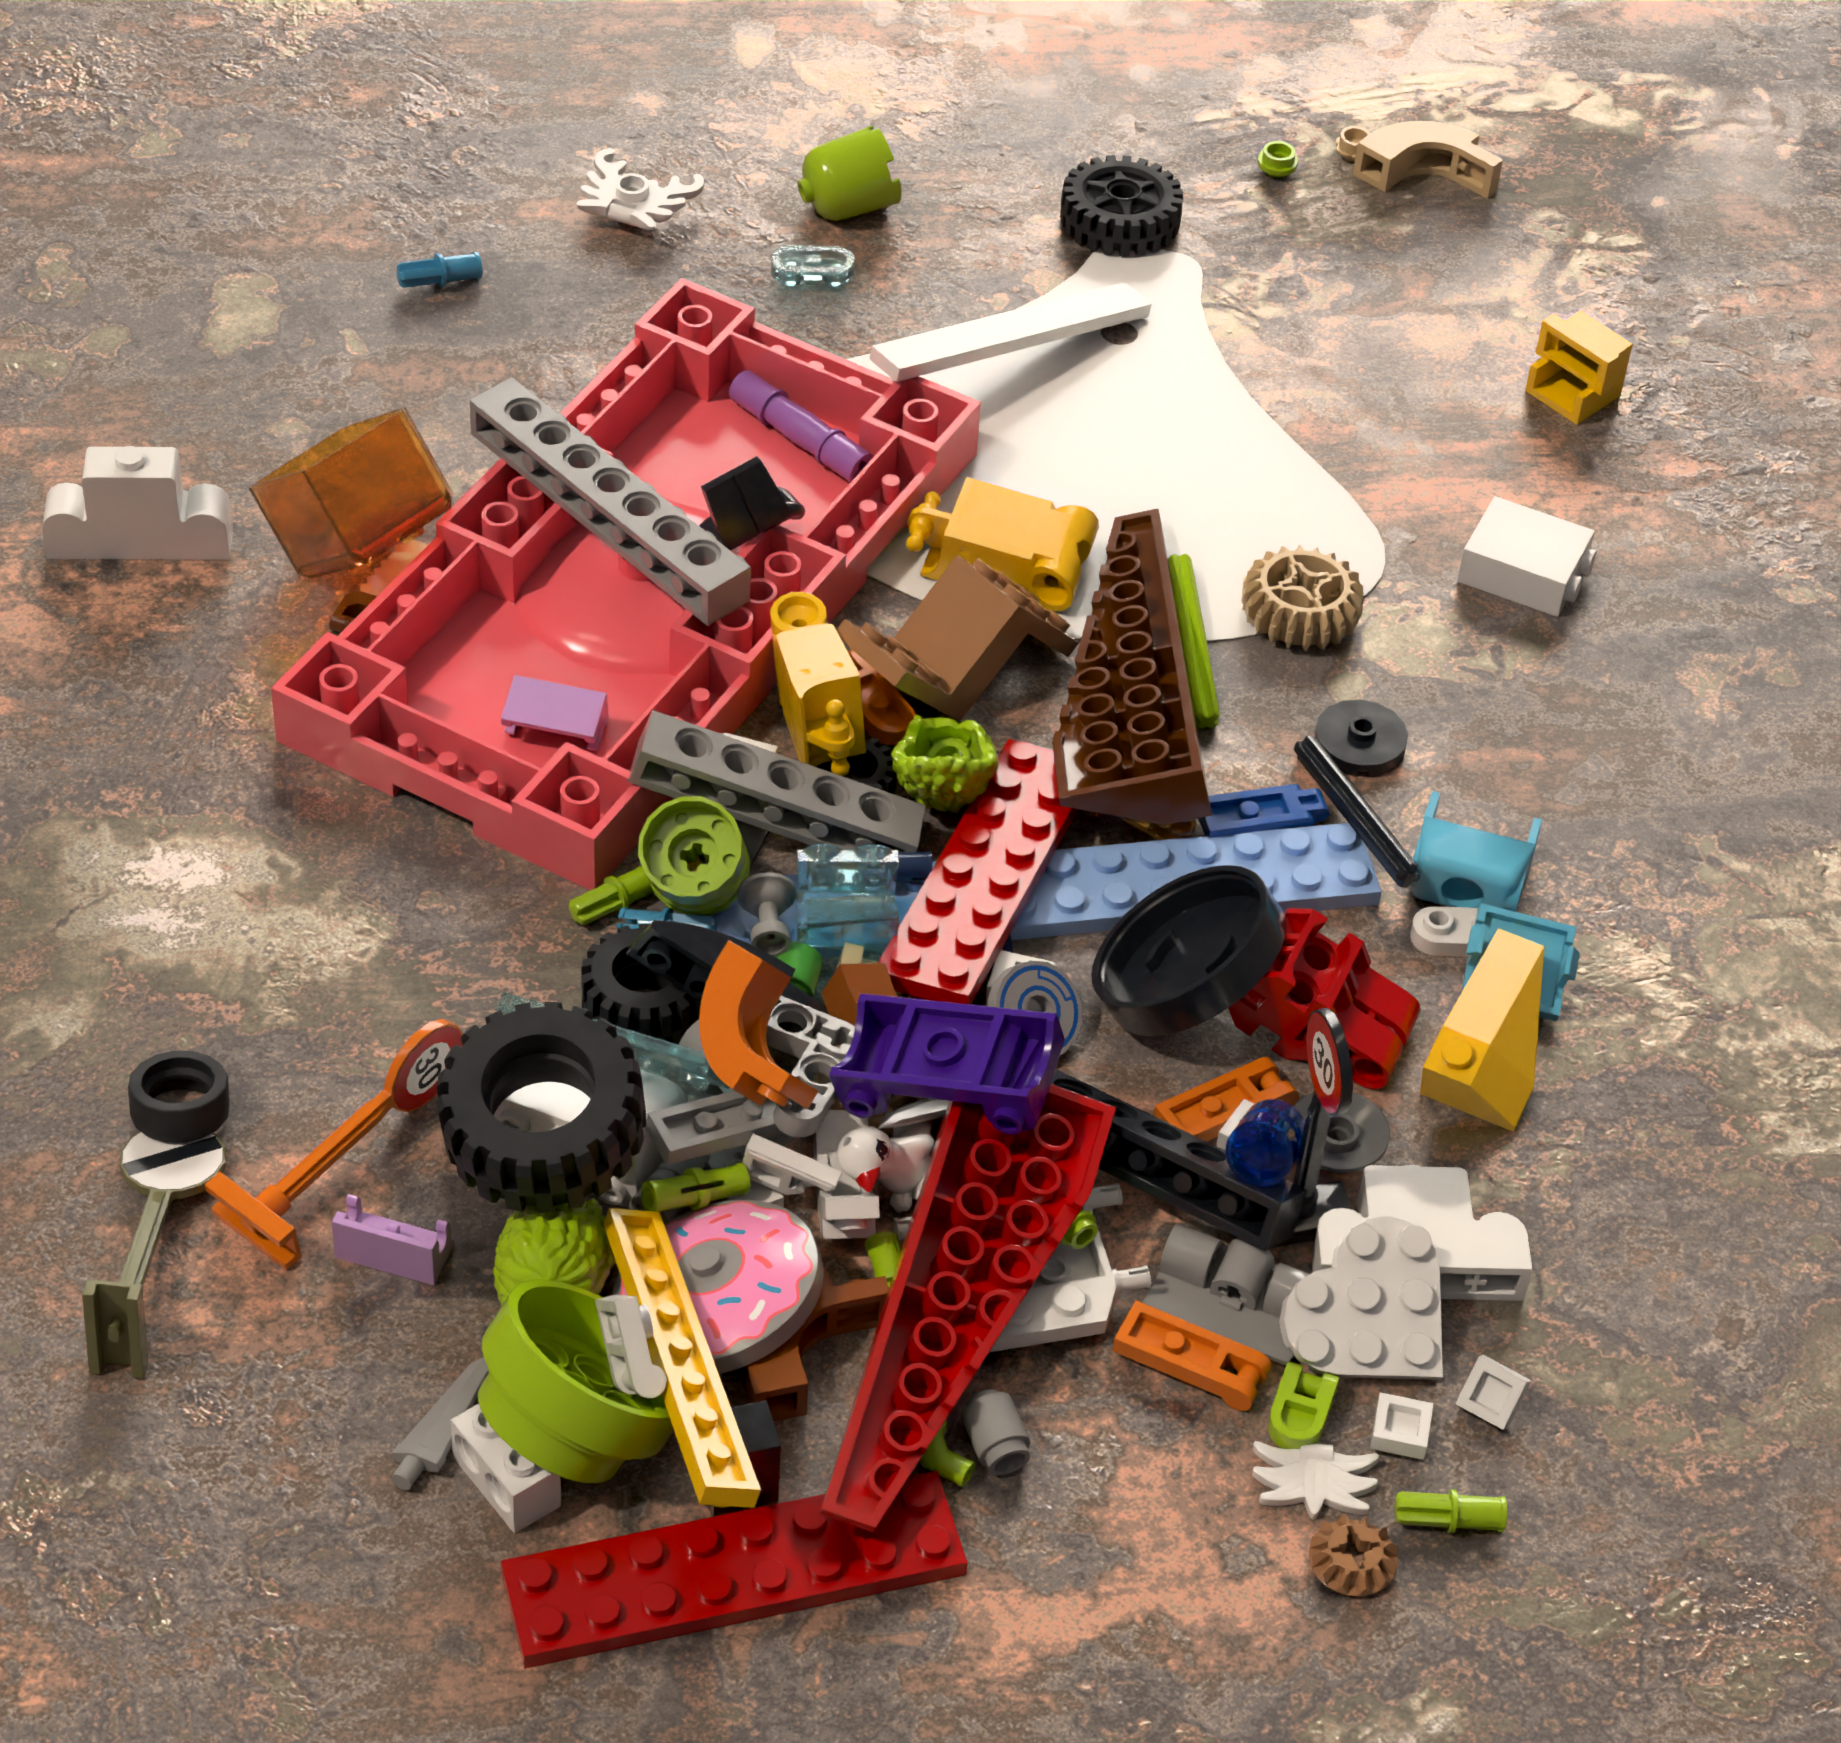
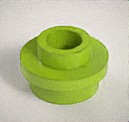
(1278, 159)

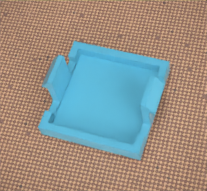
(1559, 959)

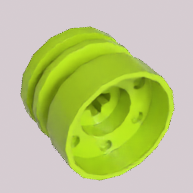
(677, 836)

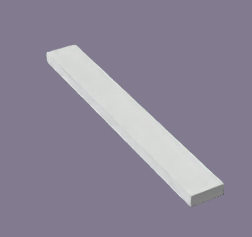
(1009, 331)

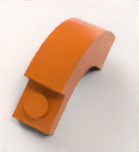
(735, 1024)

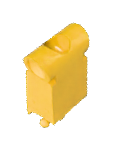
(1011, 534)
(816, 683)

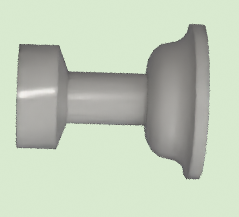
(767, 898)

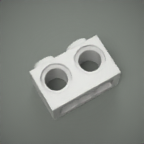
(507, 1480)

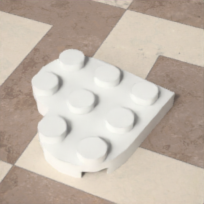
(1372, 1308)

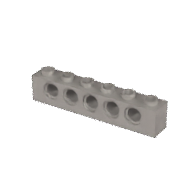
(771, 788)

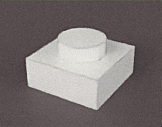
(1493, 1392)
(1401, 1426)

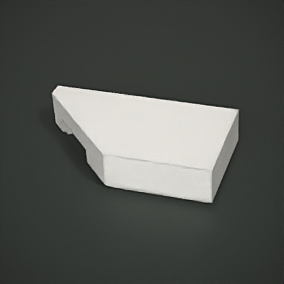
(786, 1169)

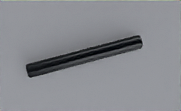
(1357, 812)

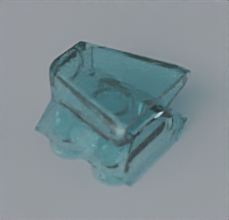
(846, 897)

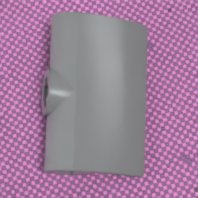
(1225, 1289)

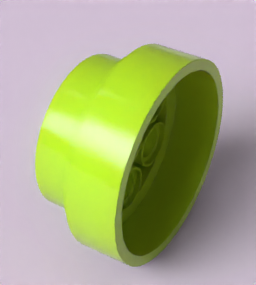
(555, 1387)

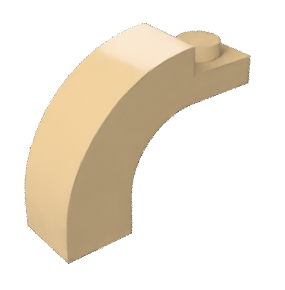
(1426, 149)

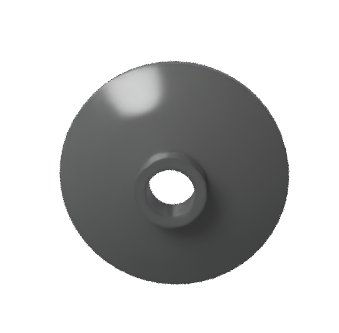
(1354, 1137)

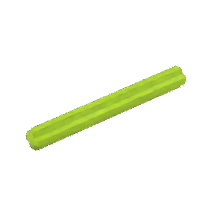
(1194, 641)

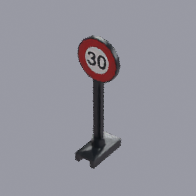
(1332, 1096)

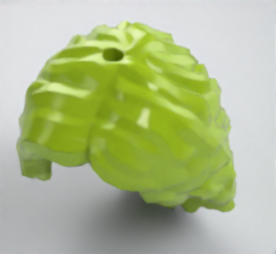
(944, 762)
(554, 1246)

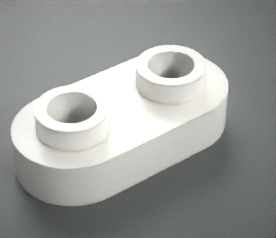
(1443, 930)

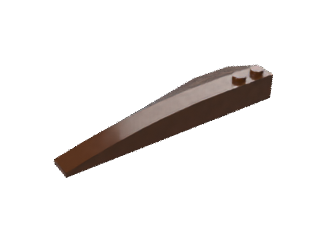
(1130, 714)

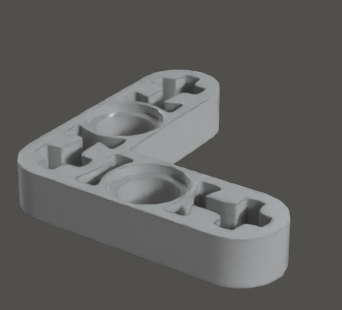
(814, 1055)

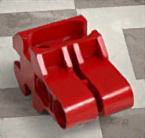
(1322, 974)

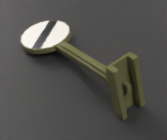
(116, 1309)

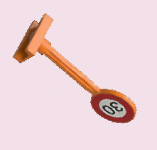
(407, 1087)

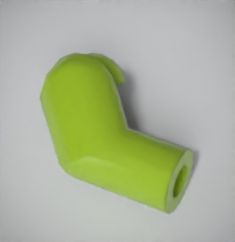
(945, 1462)

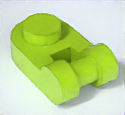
(1297, 1418)

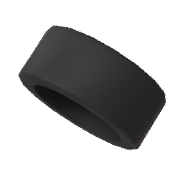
(178, 1072)

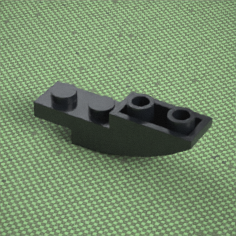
(688, 953)

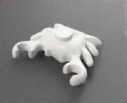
(632, 196)

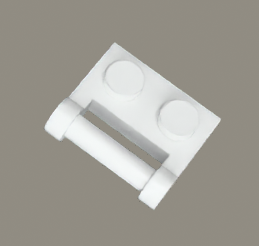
(625, 1333)

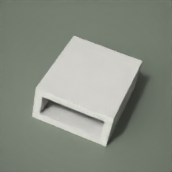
(1527, 556)

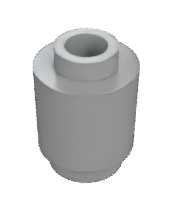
(996, 1431)

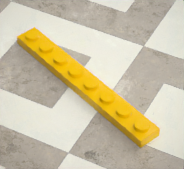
(693, 1388)

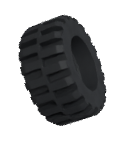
(532, 1049)

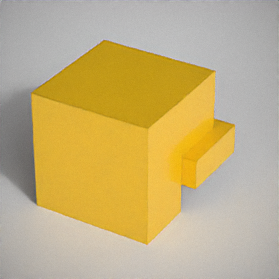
(1579, 366)

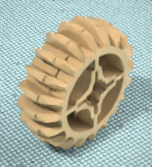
(1302, 597)

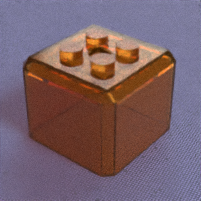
(354, 495)

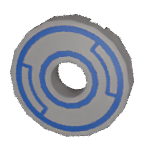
(1045, 985)

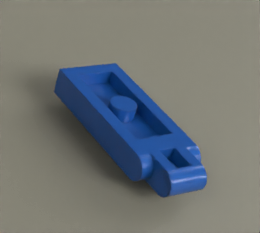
(1264, 810)

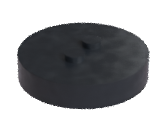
(1189, 950)

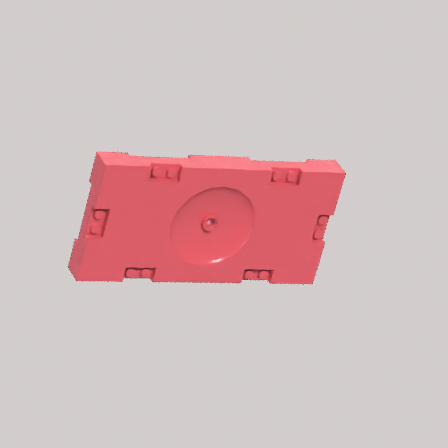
(532, 593)

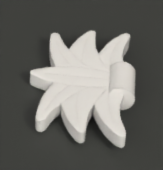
(1314, 1477)

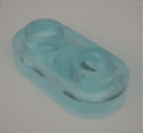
(812, 265)

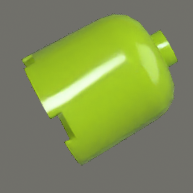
(849, 175)

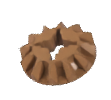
(1340, 1570)

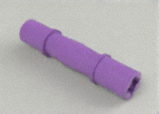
(799, 425)

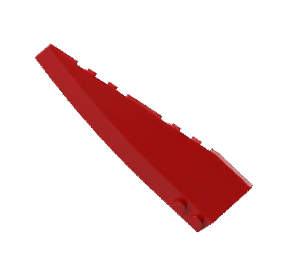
(969, 1257)

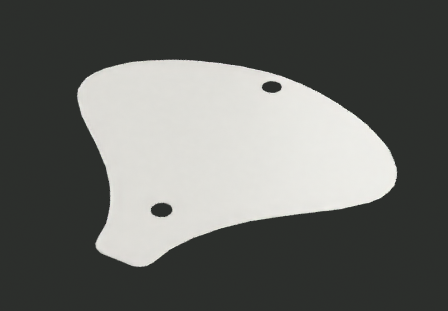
(1144, 433)

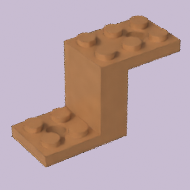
(958, 636)

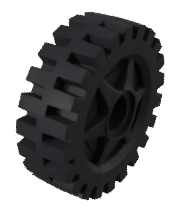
(1121, 205)

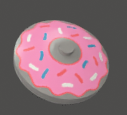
(748, 1276)

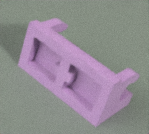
(556, 709)
(390, 1243)

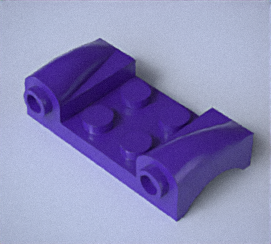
(952, 1055)

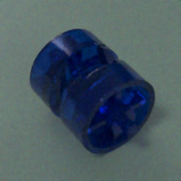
(1265, 1143)

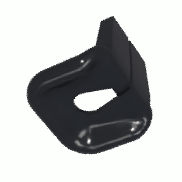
(747, 504)

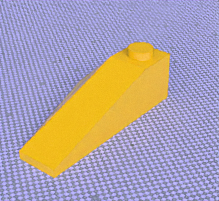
(1490, 1038)

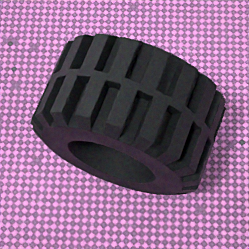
(609, 993)

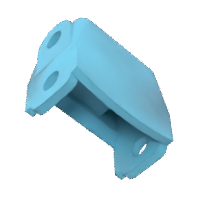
(1470, 865)

